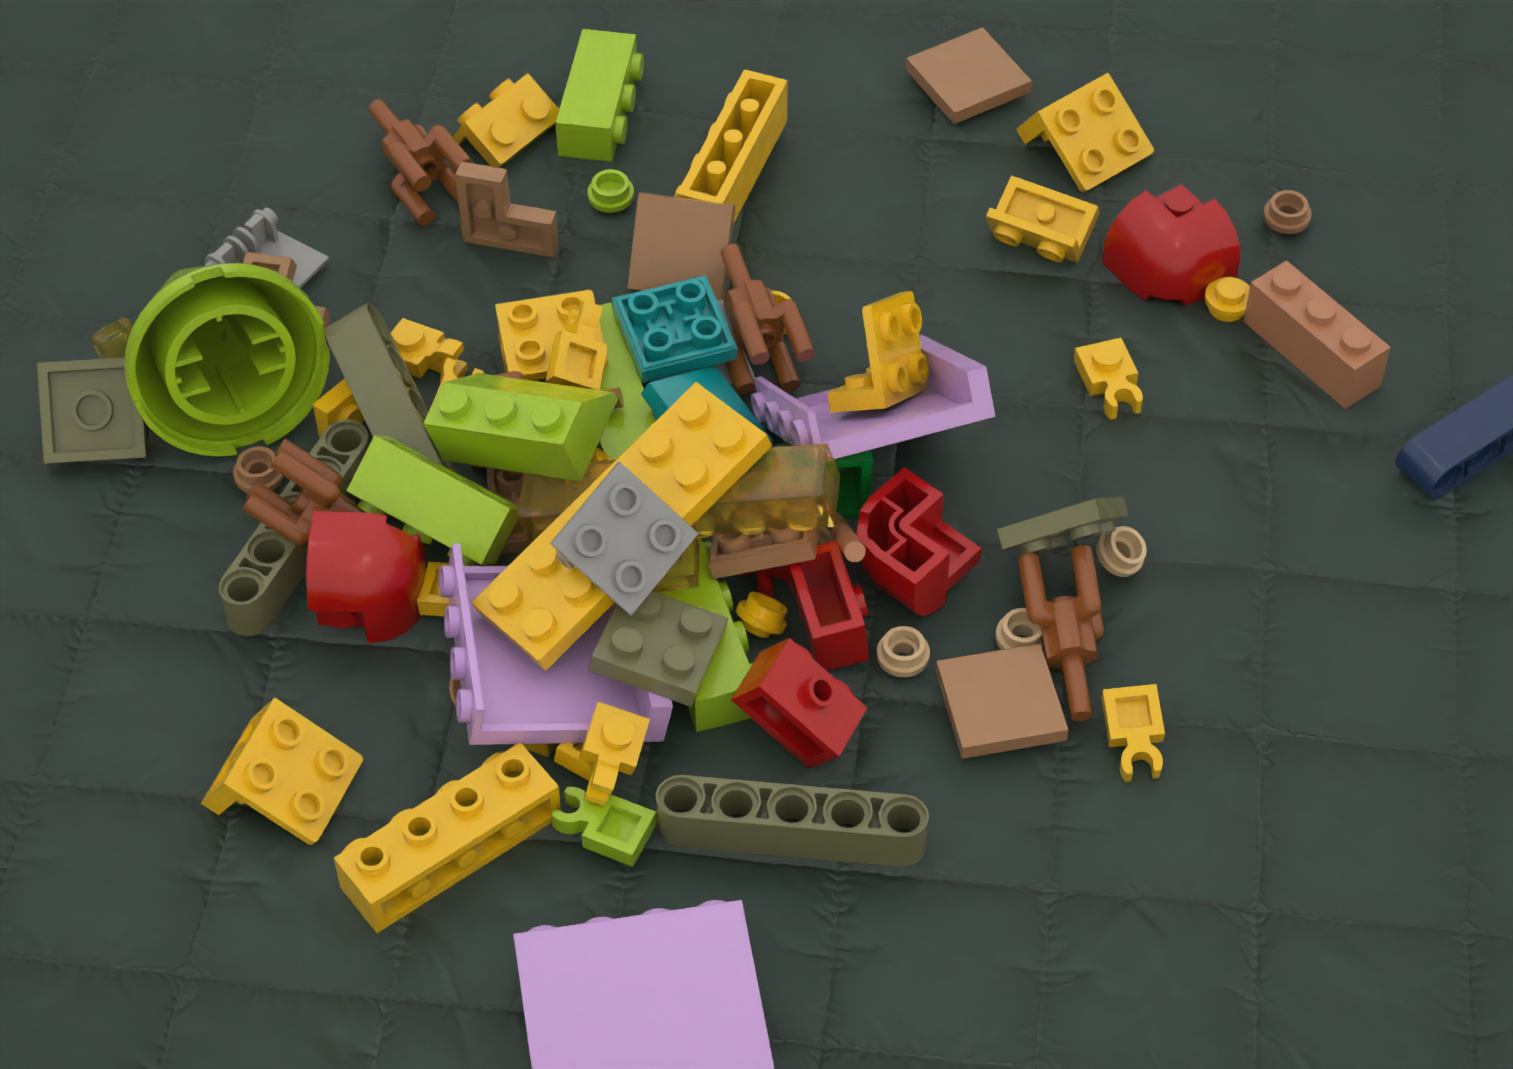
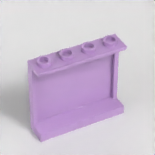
(954, 397)
(512, 697)
(644, 992)

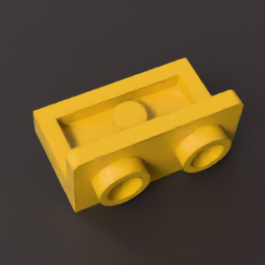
(509, 122)
(1043, 220)

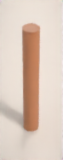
(847, 539)

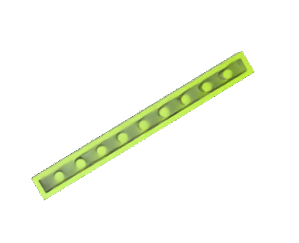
(626, 424)

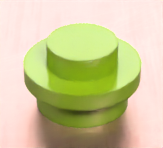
(610, 191)

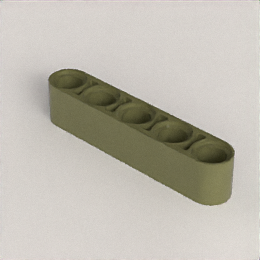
(381, 380)
(271, 564)
(813, 837)

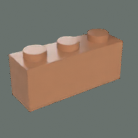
(1316, 334)

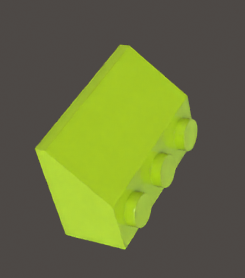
(519, 424)

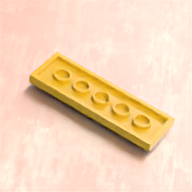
(685, 459)

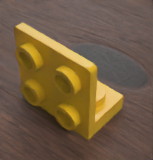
(1090, 132)
(529, 330)
(895, 358)
(286, 772)

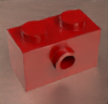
(830, 608)
(799, 703)

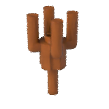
(418, 159)
(760, 326)
(319, 493)
(1067, 623)

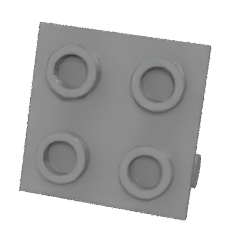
(263, 238)
(623, 538)

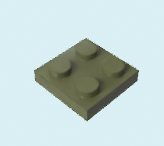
(88, 412)
(1049, 530)
(660, 647)

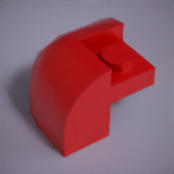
(1171, 246)
(910, 546)
(364, 574)

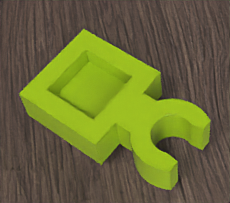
(611, 830)

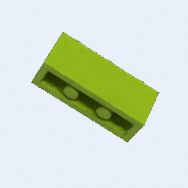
(598, 95)
(433, 501)

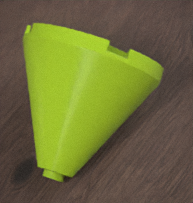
(230, 391)

